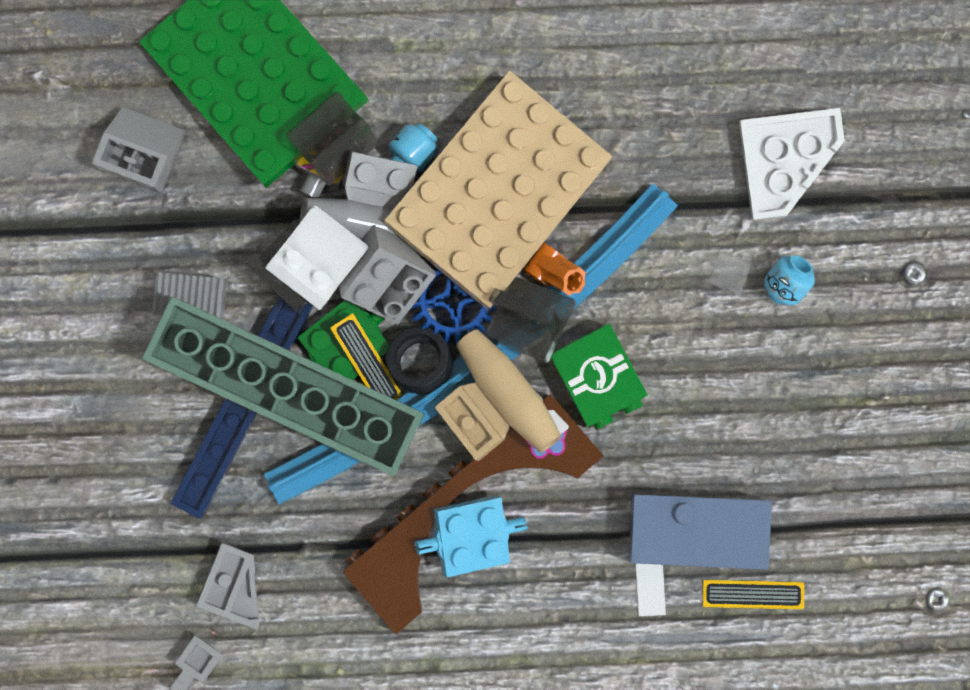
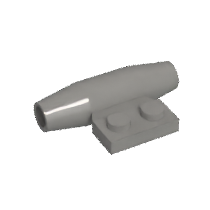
(372, 192)

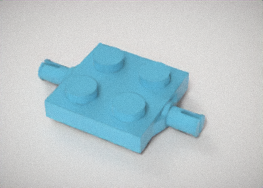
(471, 536)

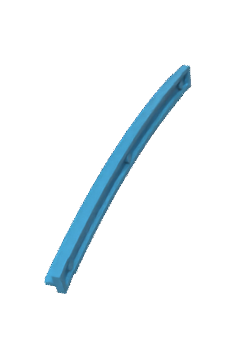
(598, 263)

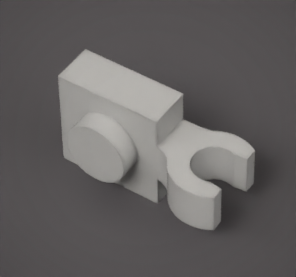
(197, 662)

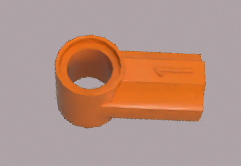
(552, 268)

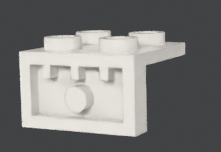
(317, 257)

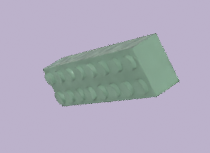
(283, 386)

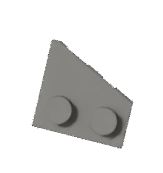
(231, 587)

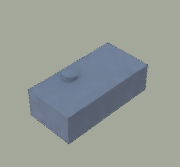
(700, 531)

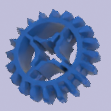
(436, 302)

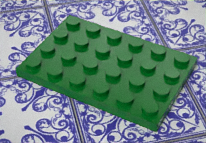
(249, 75)

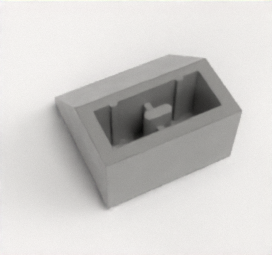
(139, 149)
(387, 276)

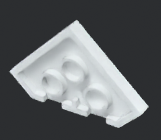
(786, 156)

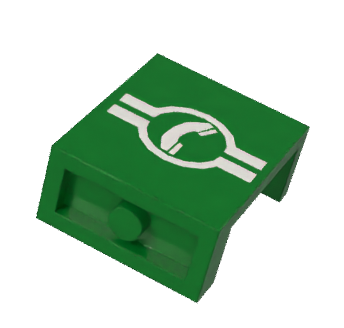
(599, 377)

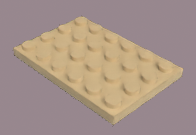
(498, 189)

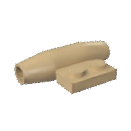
(497, 399)

